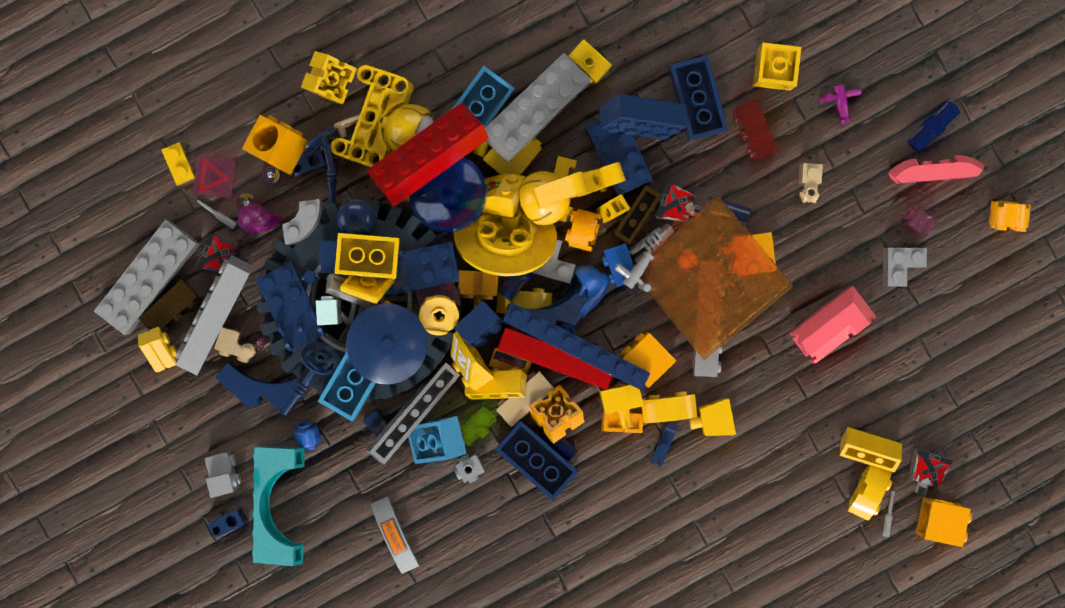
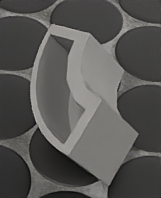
(304, 222)

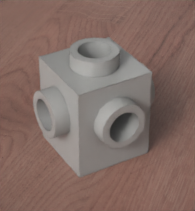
(472, 461)

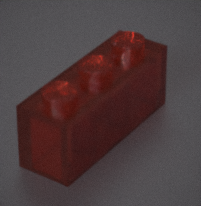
(754, 130)

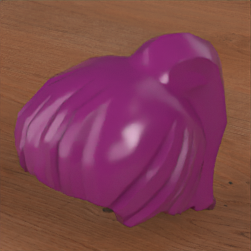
(257, 219)

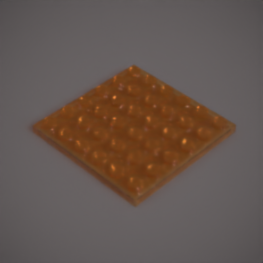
(713, 278)

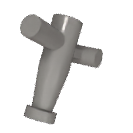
(634, 275)

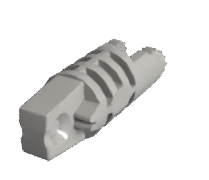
(652, 241)

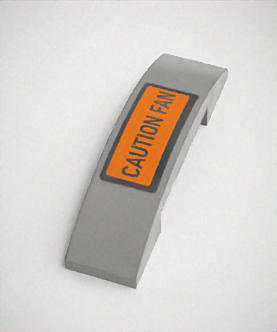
(394, 535)

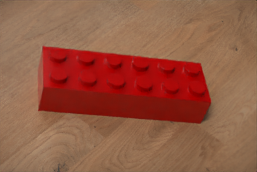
(427, 154)
(546, 355)

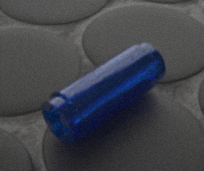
(562, 446)

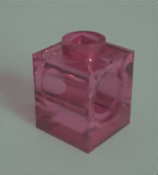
(919, 222)

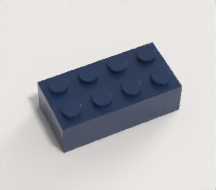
(697, 89)
(642, 116)
(623, 149)
(479, 325)
(536, 460)

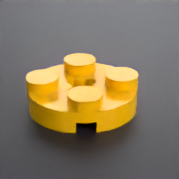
(431, 306)

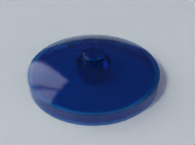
(451, 198)

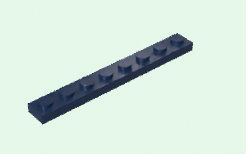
(576, 346)

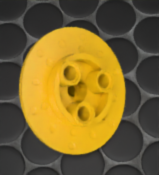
(506, 244)

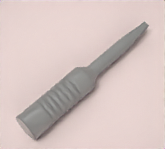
(220, 216)
(888, 517)

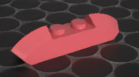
(911, 171)

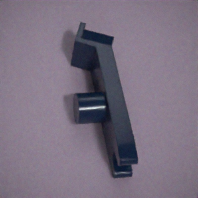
(664, 442)

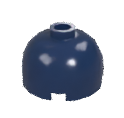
(356, 217)

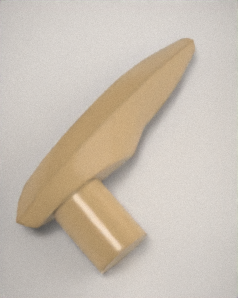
(345, 123)

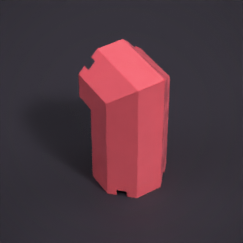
(832, 324)

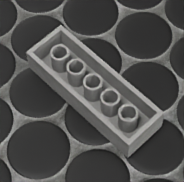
(536, 107)
(147, 277)
(214, 313)

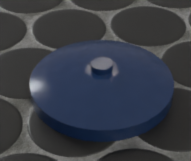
(386, 343)

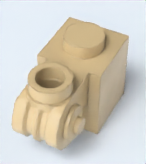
(810, 176)
(229, 343)

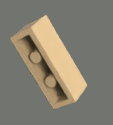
(515, 408)

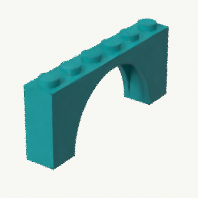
(268, 542)

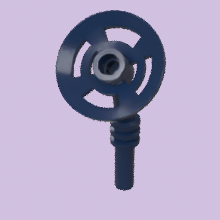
(321, 142)
(317, 368)

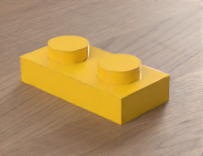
(178, 163)

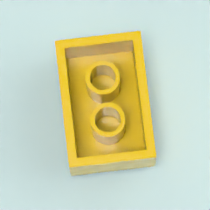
(367, 255)

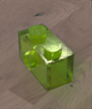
(477, 425)

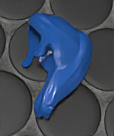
(594, 282)

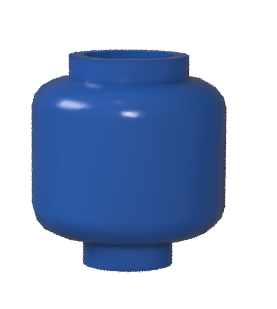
(307, 435)

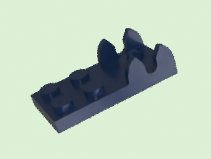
(424, 269)
(290, 306)

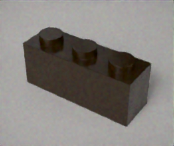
(637, 214)
(170, 307)

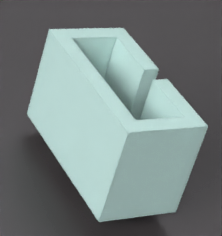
(328, 311)

